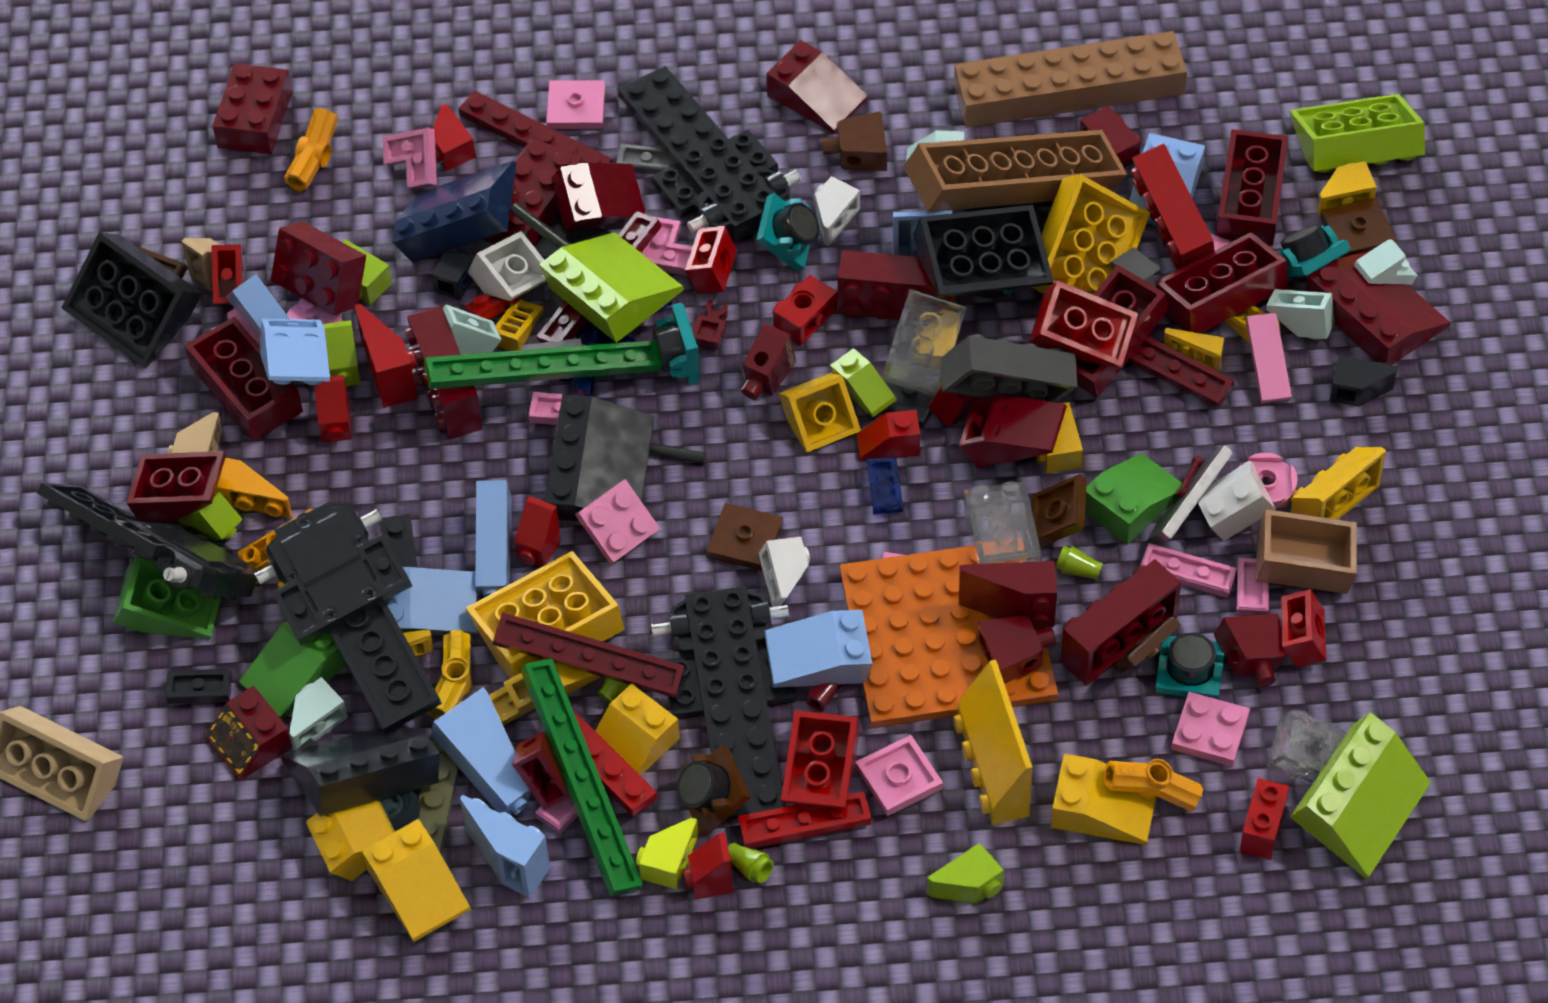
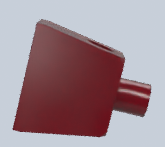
(1014, 644)
(1252, 645)
(537, 765)

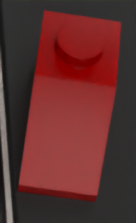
(452, 140)
(226, 271)
(333, 410)
(890, 436)
(537, 533)
(710, 869)

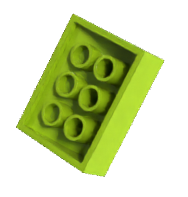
(1358, 132)
(609, 283)
(1363, 795)

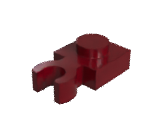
(711, 328)

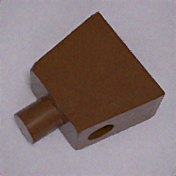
(859, 143)

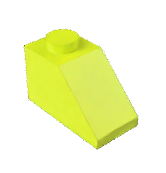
(668, 853)

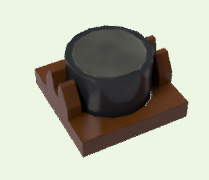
(710, 790)

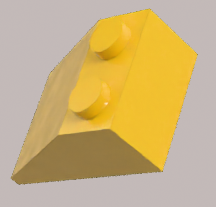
(1089, 807)
(415, 880)

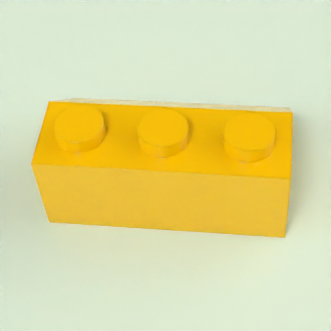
(1342, 485)

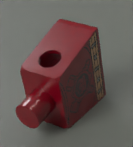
(768, 362)

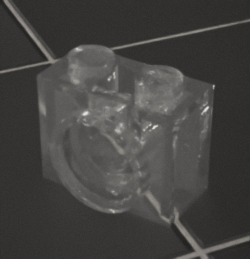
(1301, 731)

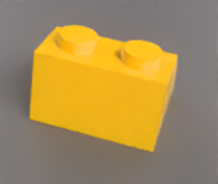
(820, 411)
(638, 728)
(347, 832)

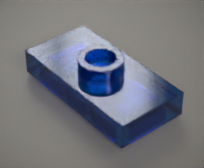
(884, 485)

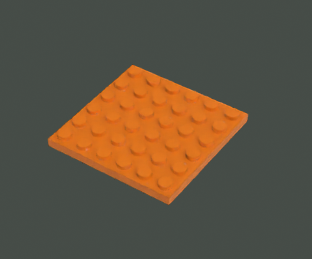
(923, 639)

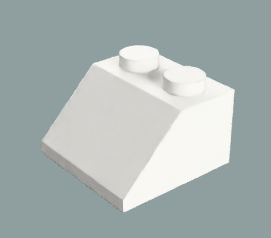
(508, 268)
(1235, 501)

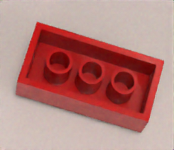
(1171, 206)

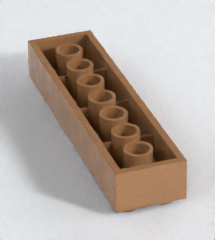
(1069, 79)
(1009, 168)

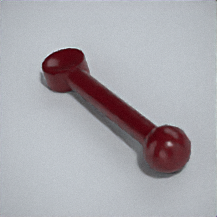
(1196, 461)

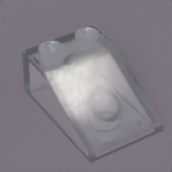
(922, 337)
(1001, 524)

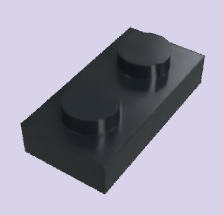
(198, 686)

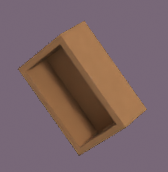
(1306, 551)

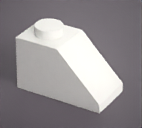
(835, 207)
(782, 566)

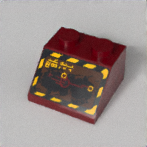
(248, 734)

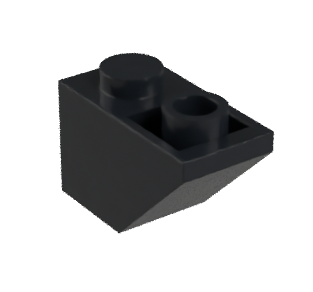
(1361, 380)

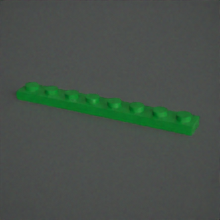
(542, 364)
(581, 777)

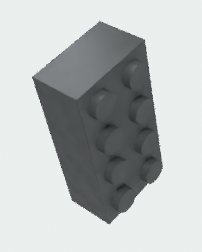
(999, 367)

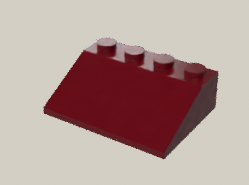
(1378, 318)

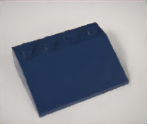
(456, 213)

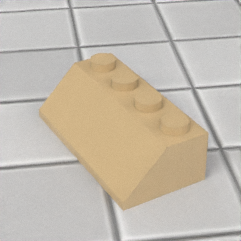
(55, 762)

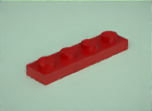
(616, 774)
(802, 822)

